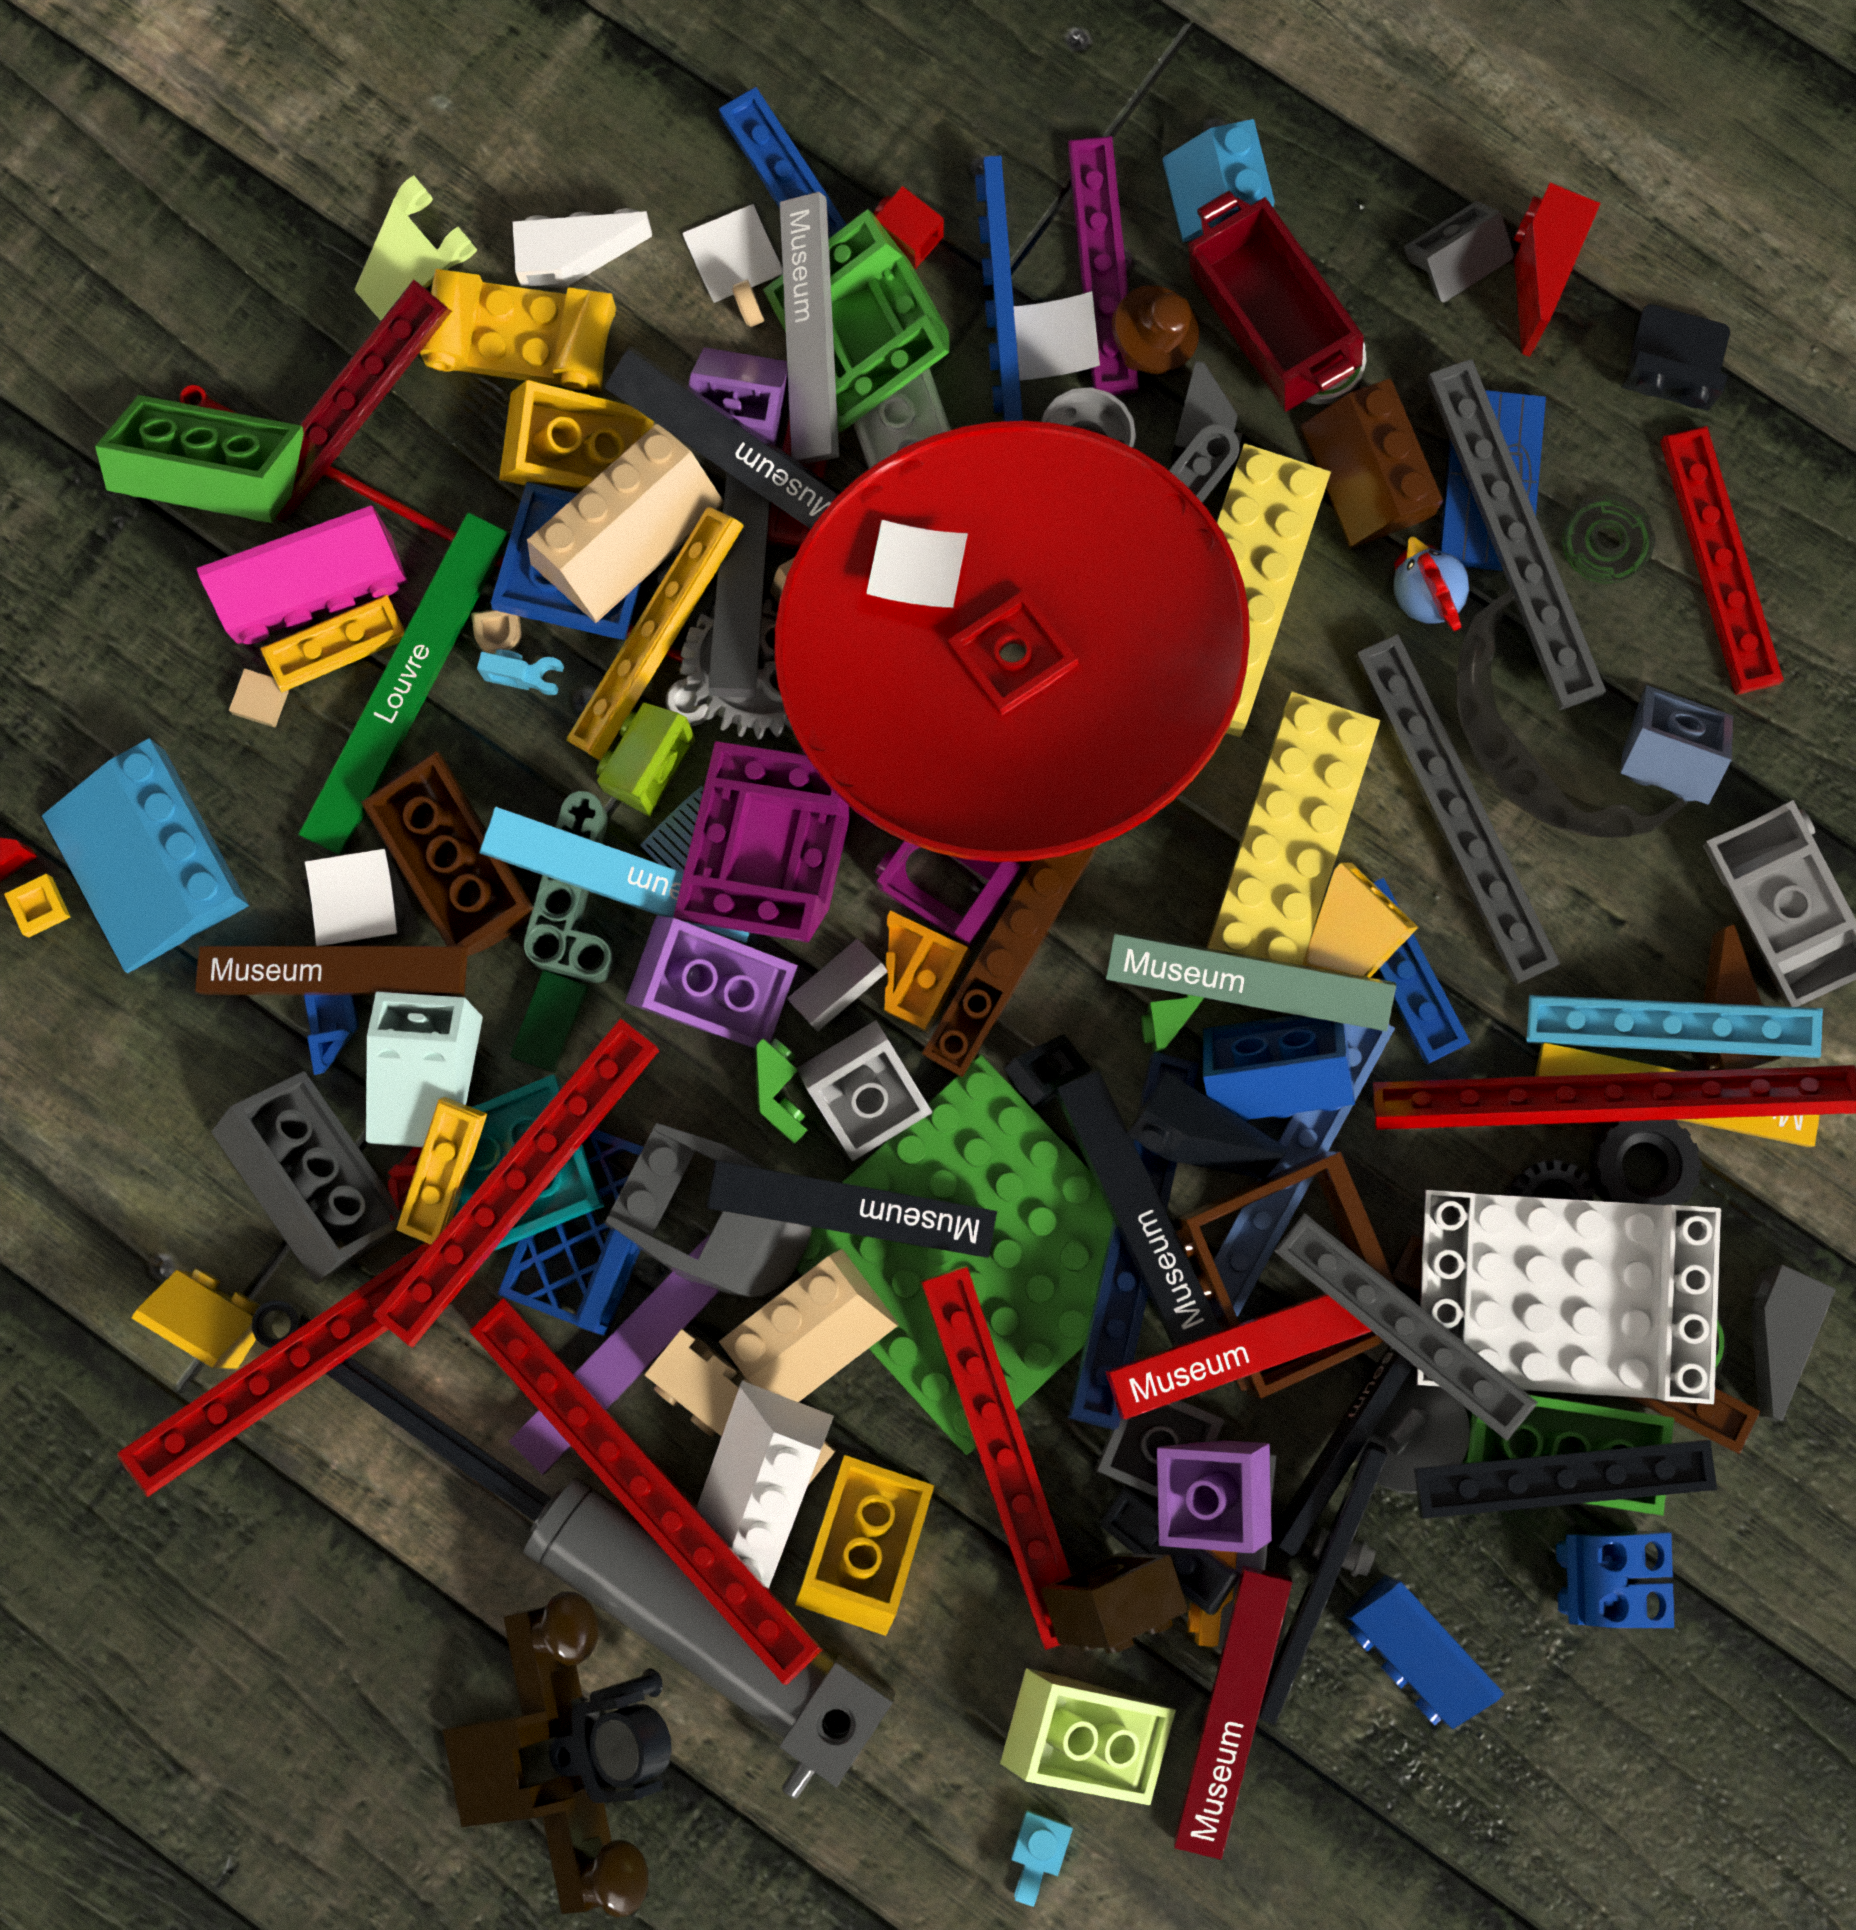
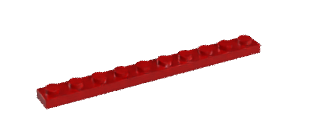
(1615, 1097)
(647, 1492)

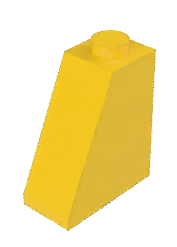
(1356, 926)

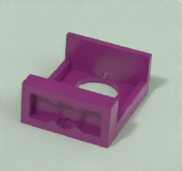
(896, 885)

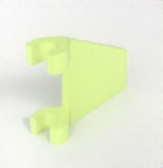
(405, 253)

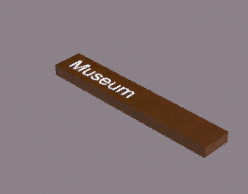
(331, 970)

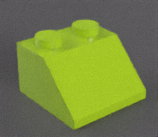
(646, 757)

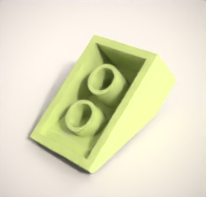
(1086, 1738)

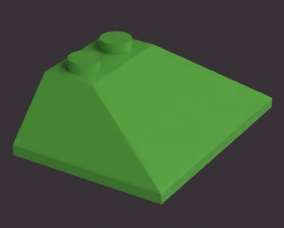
(880, 318)

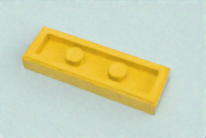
(333, 643)
(441, 1170)

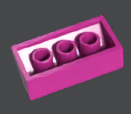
(303, 576)

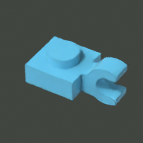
(510, 670)
(1041, 1849)

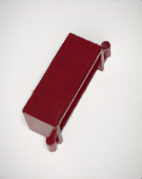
(1273, 300)

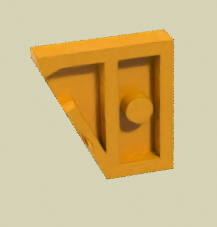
(920, 971)

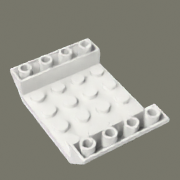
(1577, 1291)

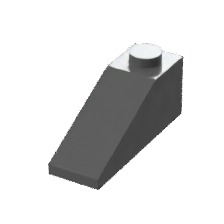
(1784, 1328)

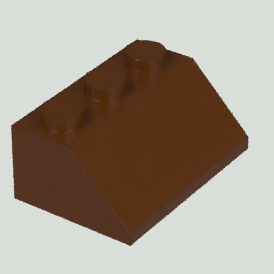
(1375, 464)

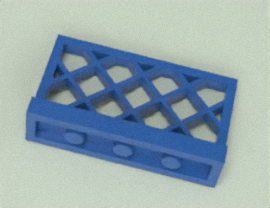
(610, 1272)

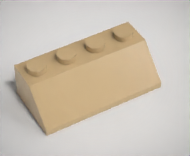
(624, 523)

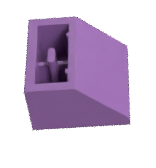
(744, 387)

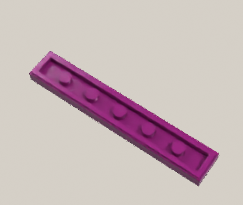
(1101, 253)

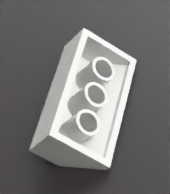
(762, 1474)

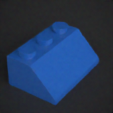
(1278, 1067)
(1420, 1654)

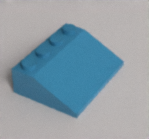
(143, 855)

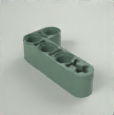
(566, 926)

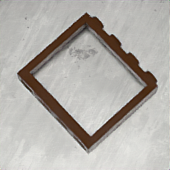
(1356, 1234)

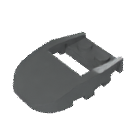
(743, 1253)

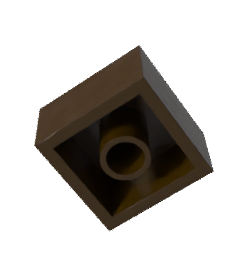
(1115, 1601)

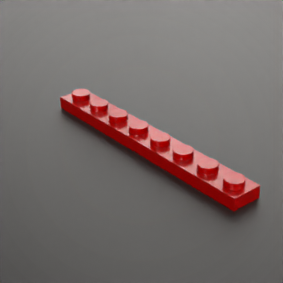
(515, 1183)
(262, 1383)
(998, 1439)

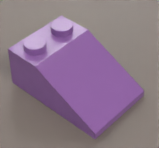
(710, 982)

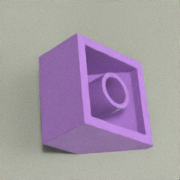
(1214, 1495)

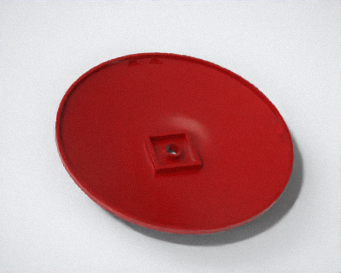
(1081, 561)

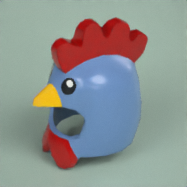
(1430, 584)

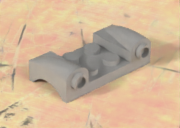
(1788, 902)

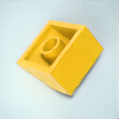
(201, 1318)

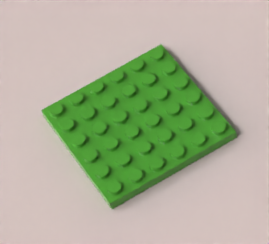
(1044, 1253)

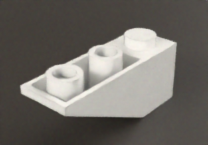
(569, 248)

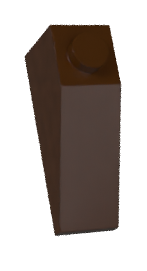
(1730, 983)

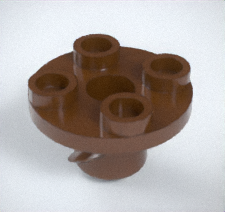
(1154, 330)

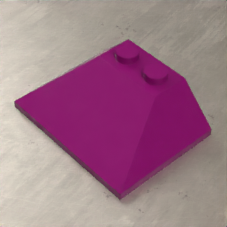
(763, 845)

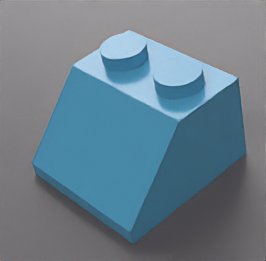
(1209, 166)

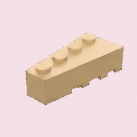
(705, 1385)

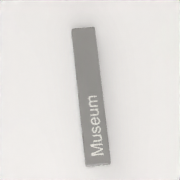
(809, 329)

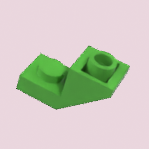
(1167, 1019)
(772, 1073)

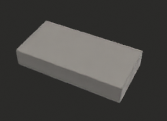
(837, 984)

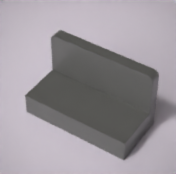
(1462, 249)

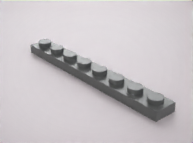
(1516, 535)
(1456, 810)

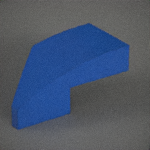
(332, 1025)

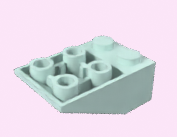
(416, 1055)

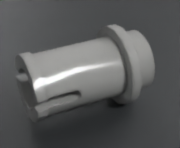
(1358, 1558)

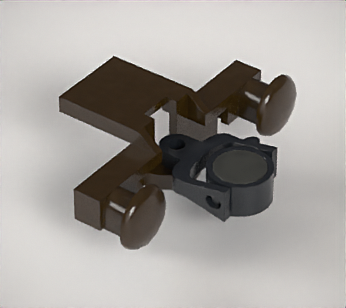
(593, 1755)

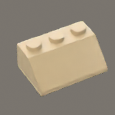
(810, 1329)

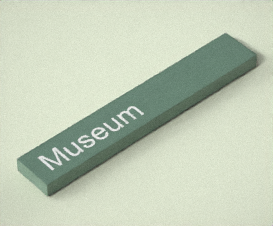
(1251, 981)

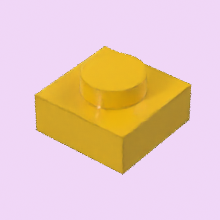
(37, 905)

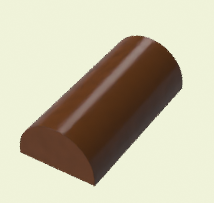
(438, 846)

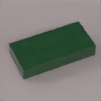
(549, 1022)

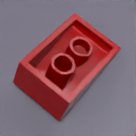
(1549, 246)

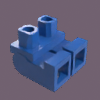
(1599, 1582)

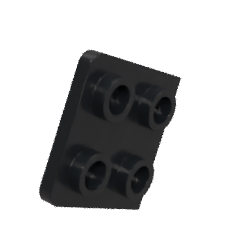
(1677, 357)

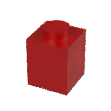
(910, 224)

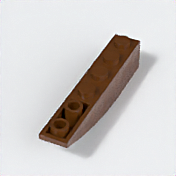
(1005, 959)

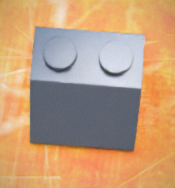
(1678, 745)

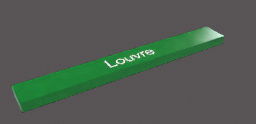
(405, 684)

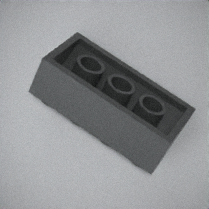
(308, 1175)

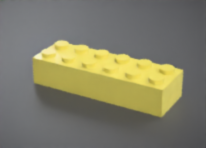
(1268, 528)
(1294, 831)

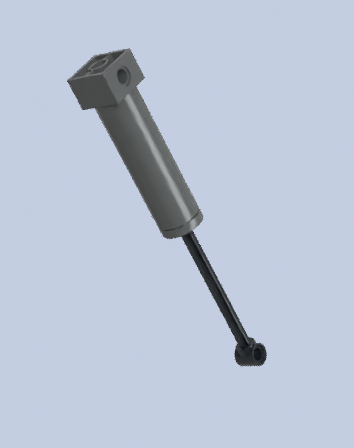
(631, 1578)

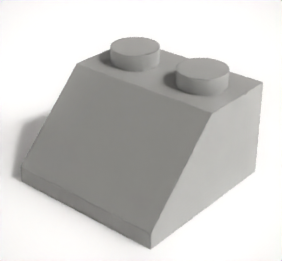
(863, 1090)

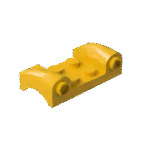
(520, 332)

